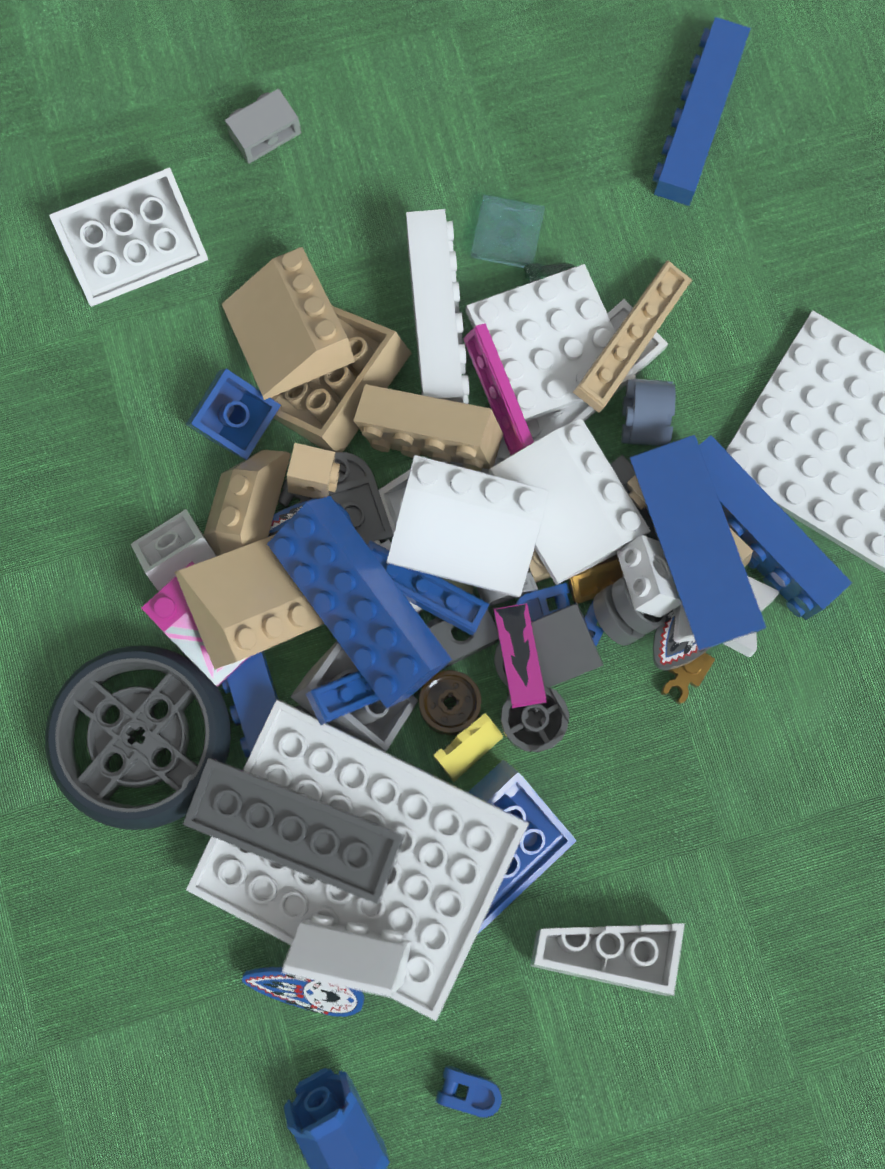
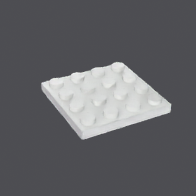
(547, 337)

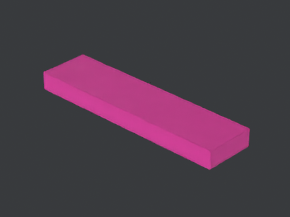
(498, 389)

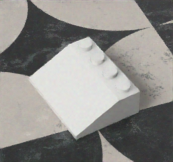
(129, 237)
(586, 504)
(467, 526)

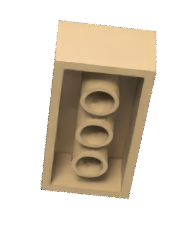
(429, 427)

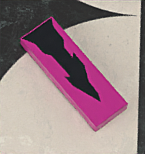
(519, 655)

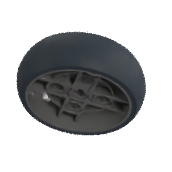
(97, 784)

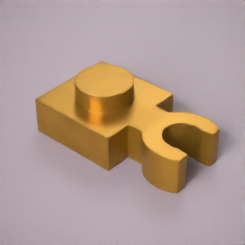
(689, 674)

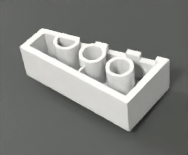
(617, 955)

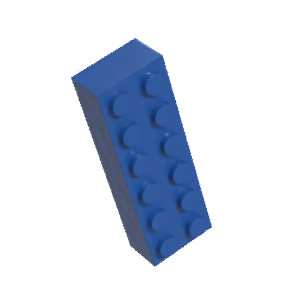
(778, 544)
(358, 601)

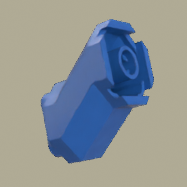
(334, 1124)

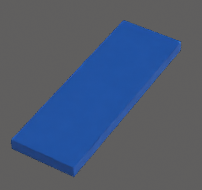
(697, 543)

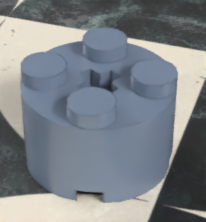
(648, 412)

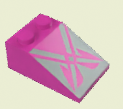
(175, 619)

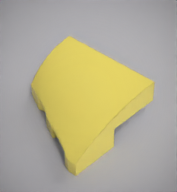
(468, 747)

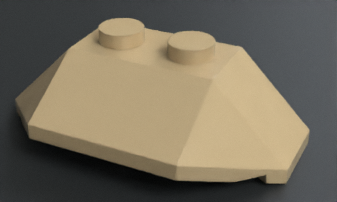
(246, 501)

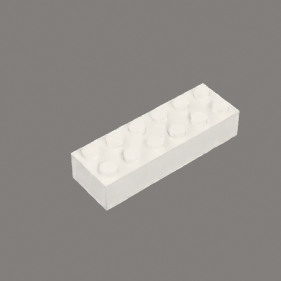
(436, 306)

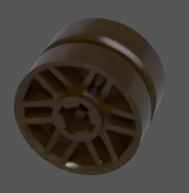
(464, 693)

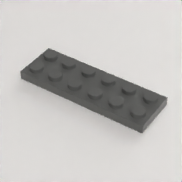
(294, 830)

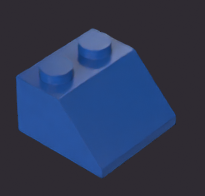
(233, 414)

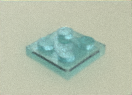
(507, 231)

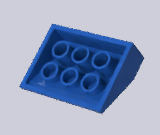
(541, 843)

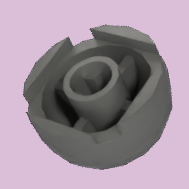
(536, 725)

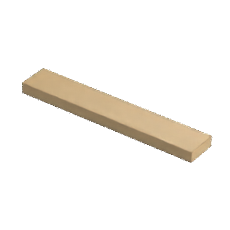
(632, 336)

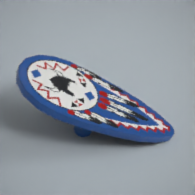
(305, 992)

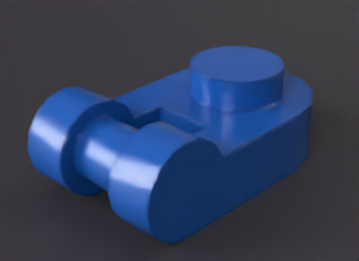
(537, 600)
(482, 1095)

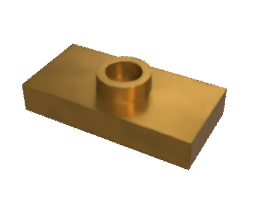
(595, 579)

